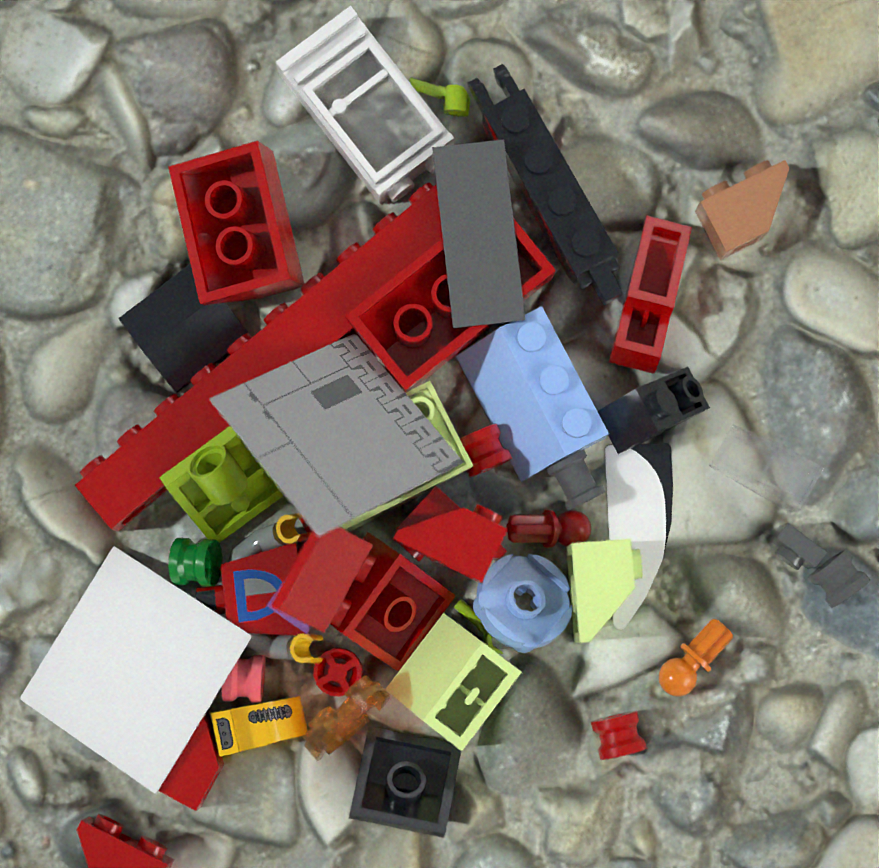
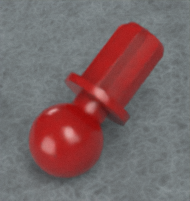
(548, 528)

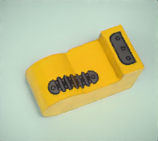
(258, 725)

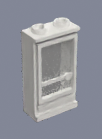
(364, 105)

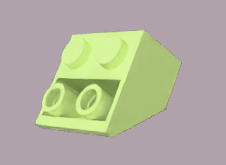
(453, 681)

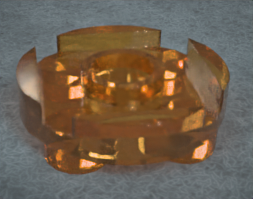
(334, 728)

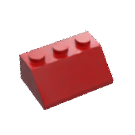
(236, 225)

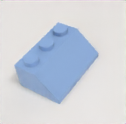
(532, 394)

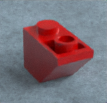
(195, 768)
(110, 848)

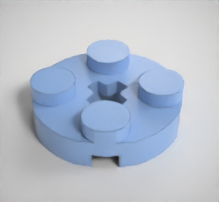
(509, 623)

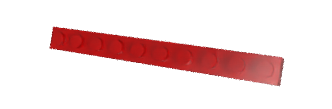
(129, 477)

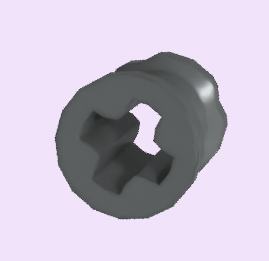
(575, 480)

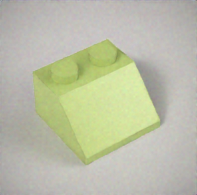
(599, 582)

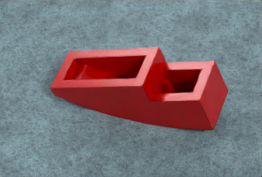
(650, 295)

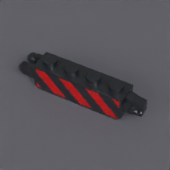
(549, 187)

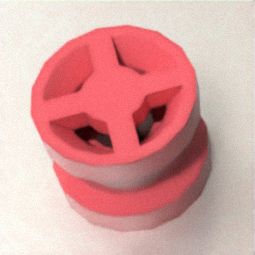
(246, 680)

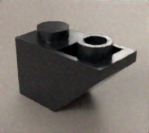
(653, 409)

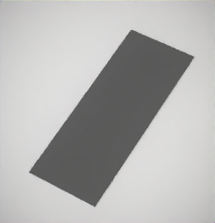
(478, 233)

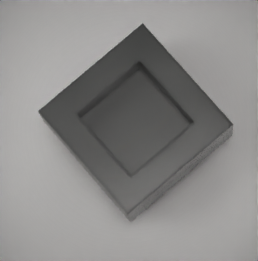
(796, 548)

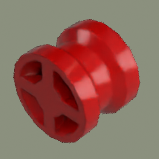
(485, 450)
(332, 676)
(618, 735)

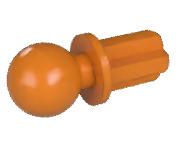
(679, 674)

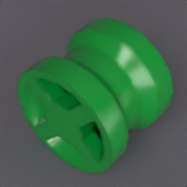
(195, 562)

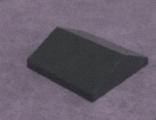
(181, 332)
(405, 782)

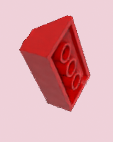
(410, 316)

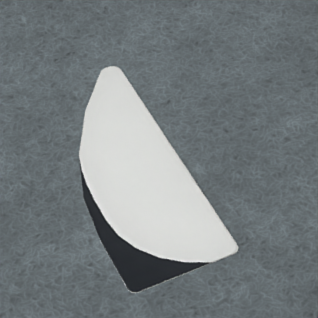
(640, 511)

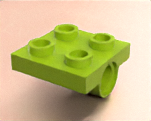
(221, 485)

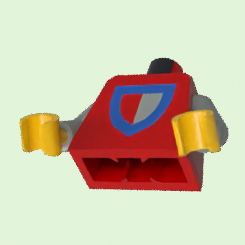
(249, 583)

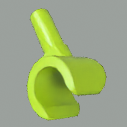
(456, 97)
(468, 612)

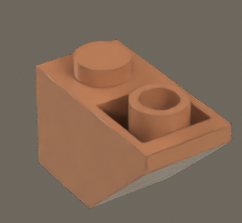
(744, 212)

